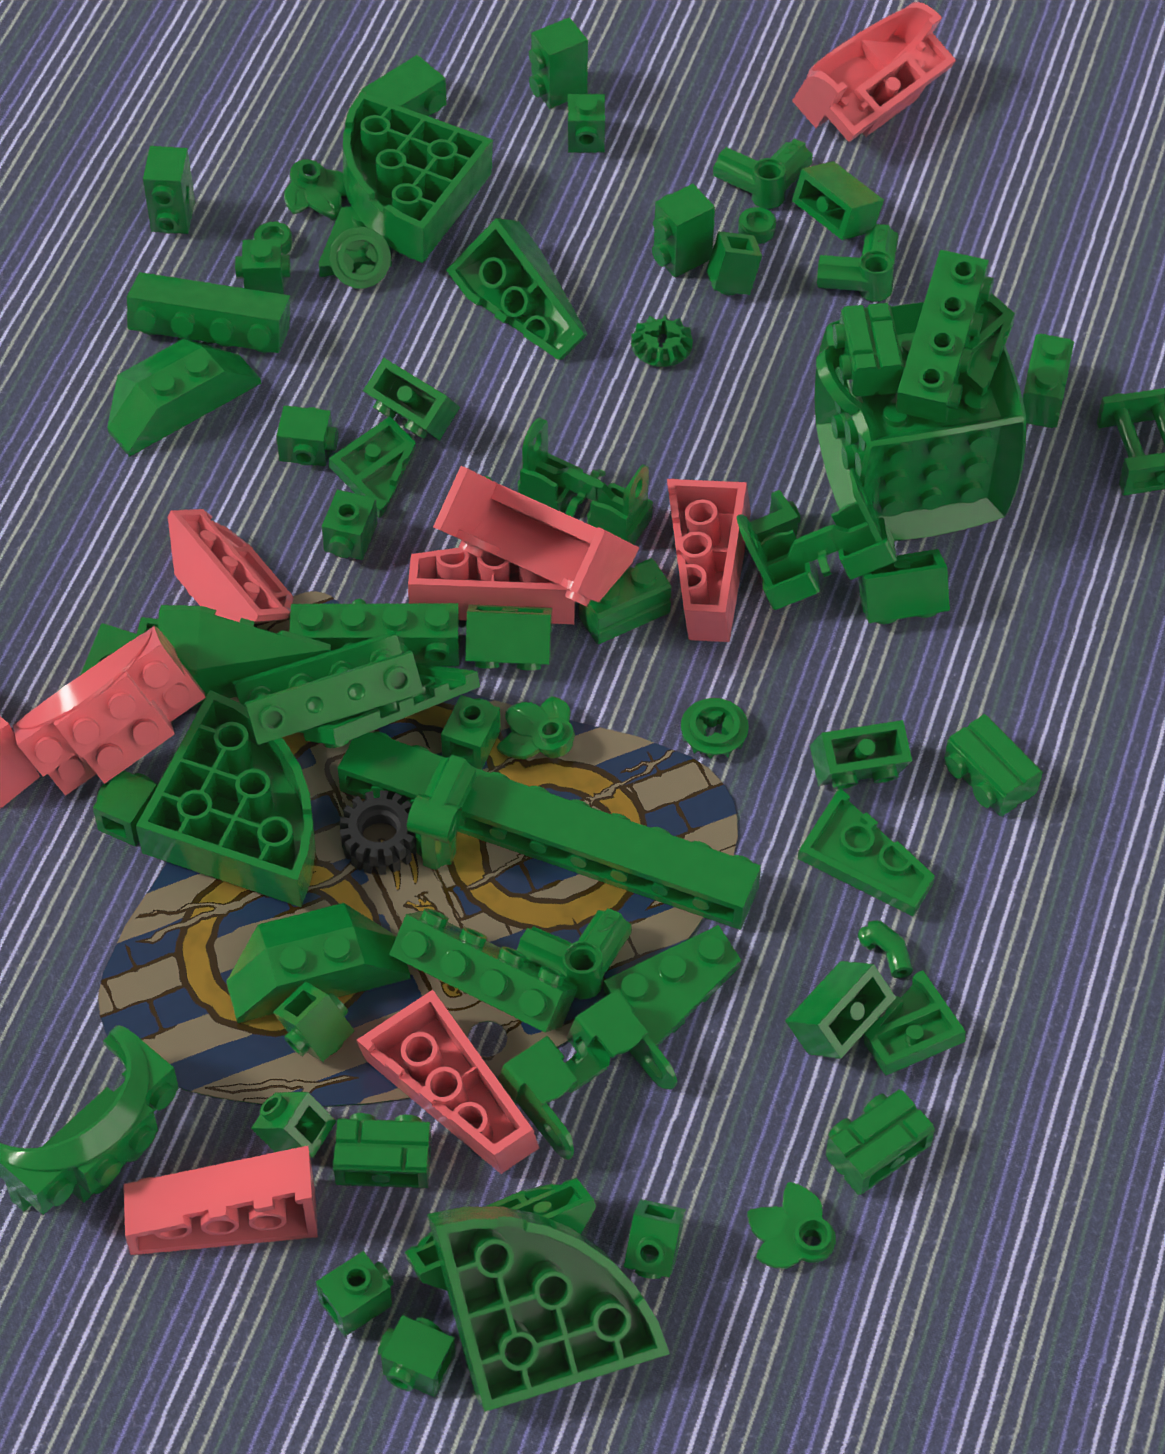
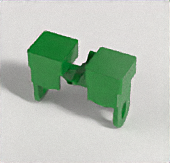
(565, 486)
(789, 562)
(596, 1035)

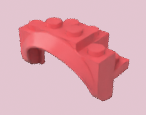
(875, 72)
(109, 713)

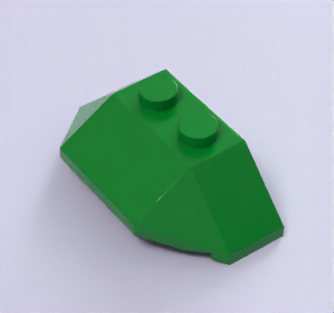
(174, 391)
(325, 947)
(565, 1204)

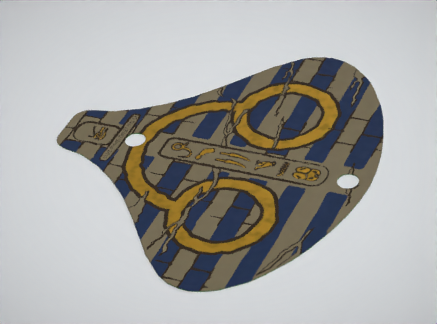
(192, 928)

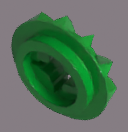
(377, 252)
(676, 346)
(710, 713)

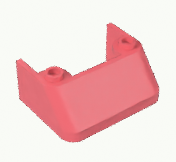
(533, 536)

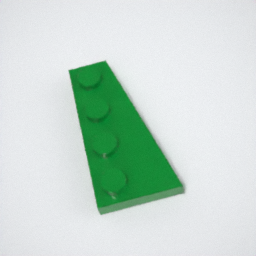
(438, 686)

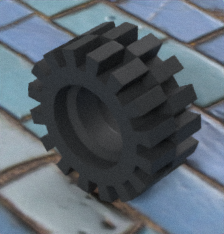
(377, 853)

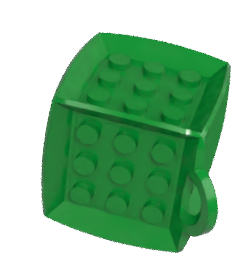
(916, 470)

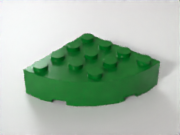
(410, 173)
(233, 807)
(537, 1304)

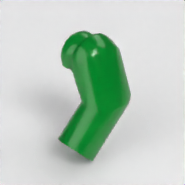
(891, 943)

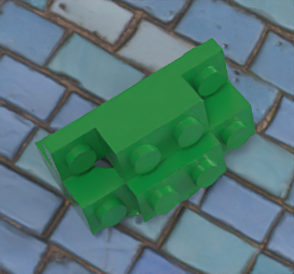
(100, 1138)

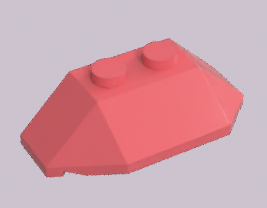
(224, 570)

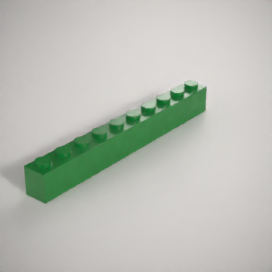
(566, 832)

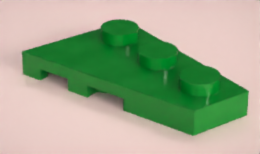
(862, 856)
(676, 981)

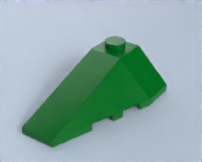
(516, 284)
(228, 650)

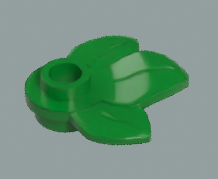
(319, 191)
(538, 729)
(787, 1227)

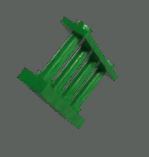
(1139, 471)
(328, 687)

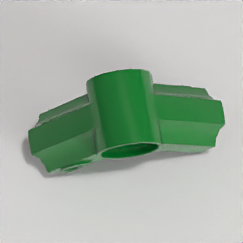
(768, 176)
(868, 274)
(438, 812)
(592, 951)

